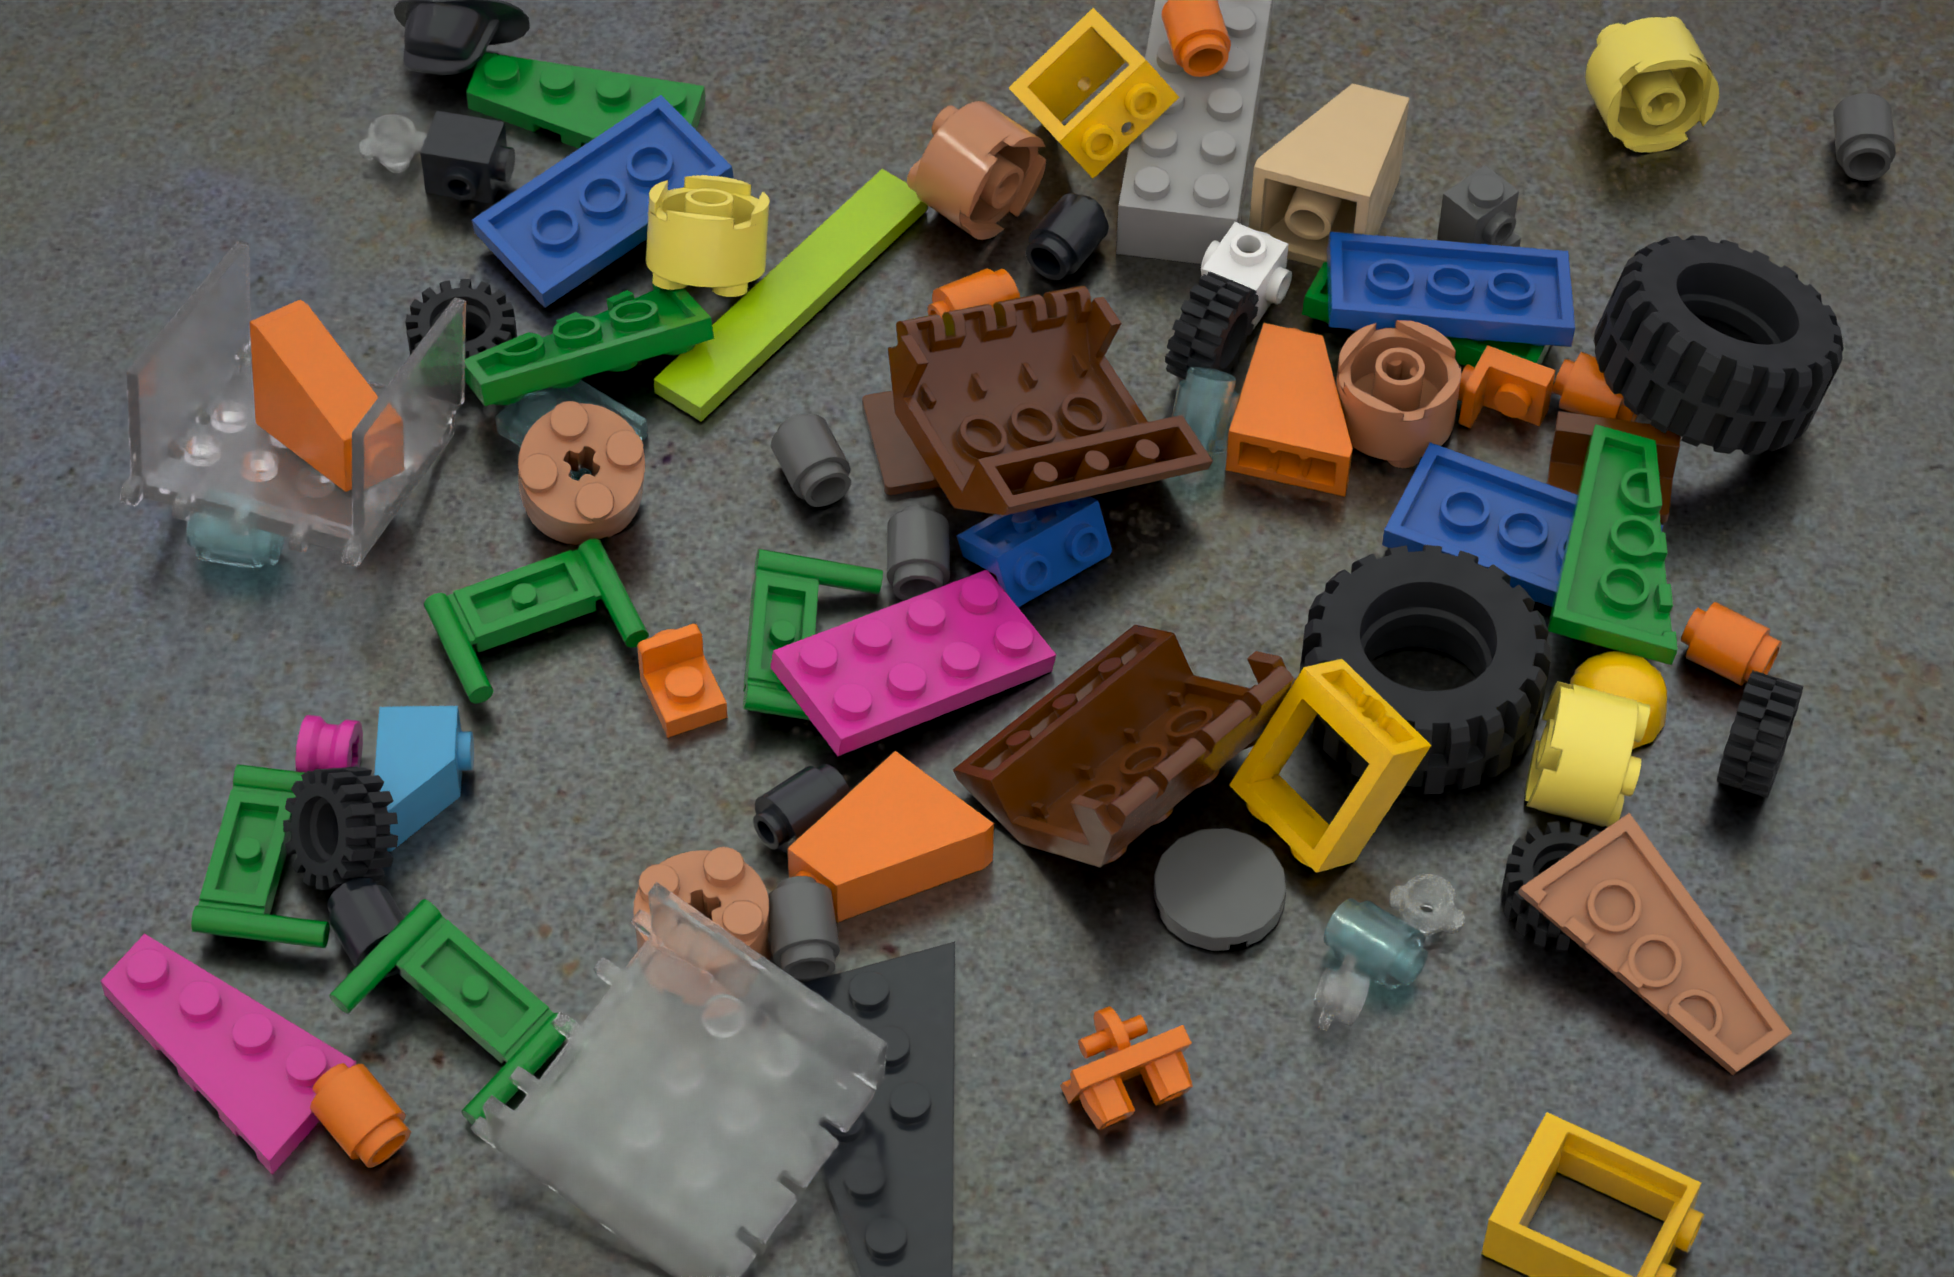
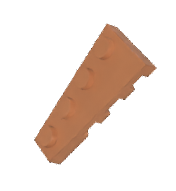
(1651, 934)

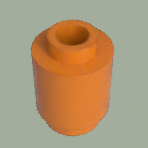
(1197, 35)
(974, 290)
(1586, 391)
(1729, 643)
(359, 1114)

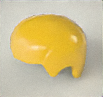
(1629, 678)

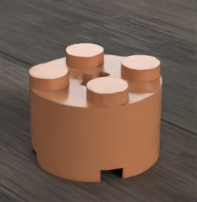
(978, 168)
(1398, 390)
(574, 439)
(718, 887)

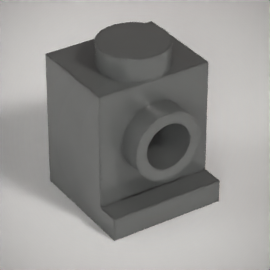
(1480, 211)

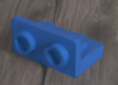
(1038, 546)

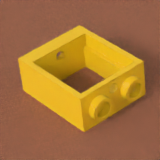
(1078, 68)
(1368, 727)
(1606, 1168)

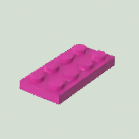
(912, 662)

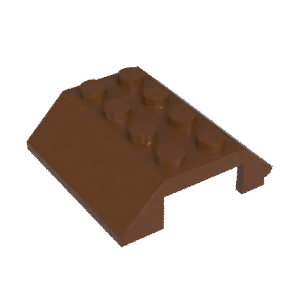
(1026, 407)
(1118, 746)

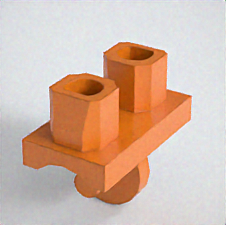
(1101, 1082)

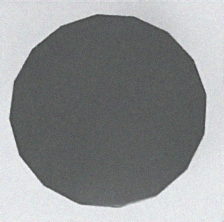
(1219, 889)

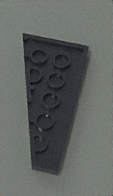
(896, 1161)

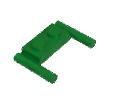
(527, 603)
(785, 612)
(249, 864)
(465, 988)

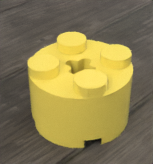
(1651, 83)
(707, 235)
(1585, 754)

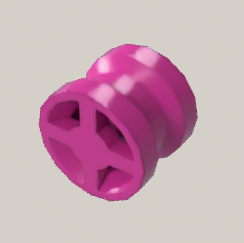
(328, 745)

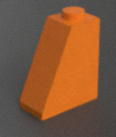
(307, 389)
(1291, 415)
(892, 840)

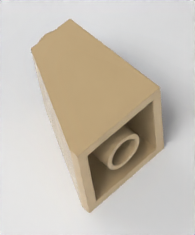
(1331, 173)

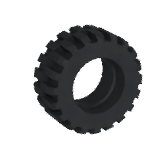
(1718, 345)
(1449, 608)

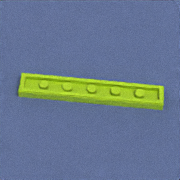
(790, 295)

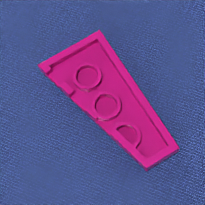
(225, 1046)

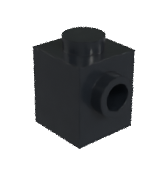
(466, 157)

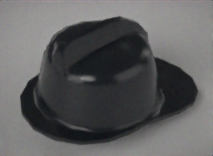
(454, 34)

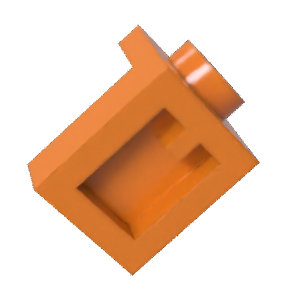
(1506, 385)
(680, 680)

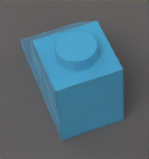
(421, 762)

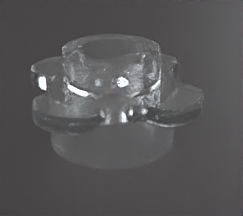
(392, 142)
(1430, 892)
(1341, 993)

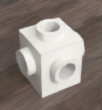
(1253, 261)

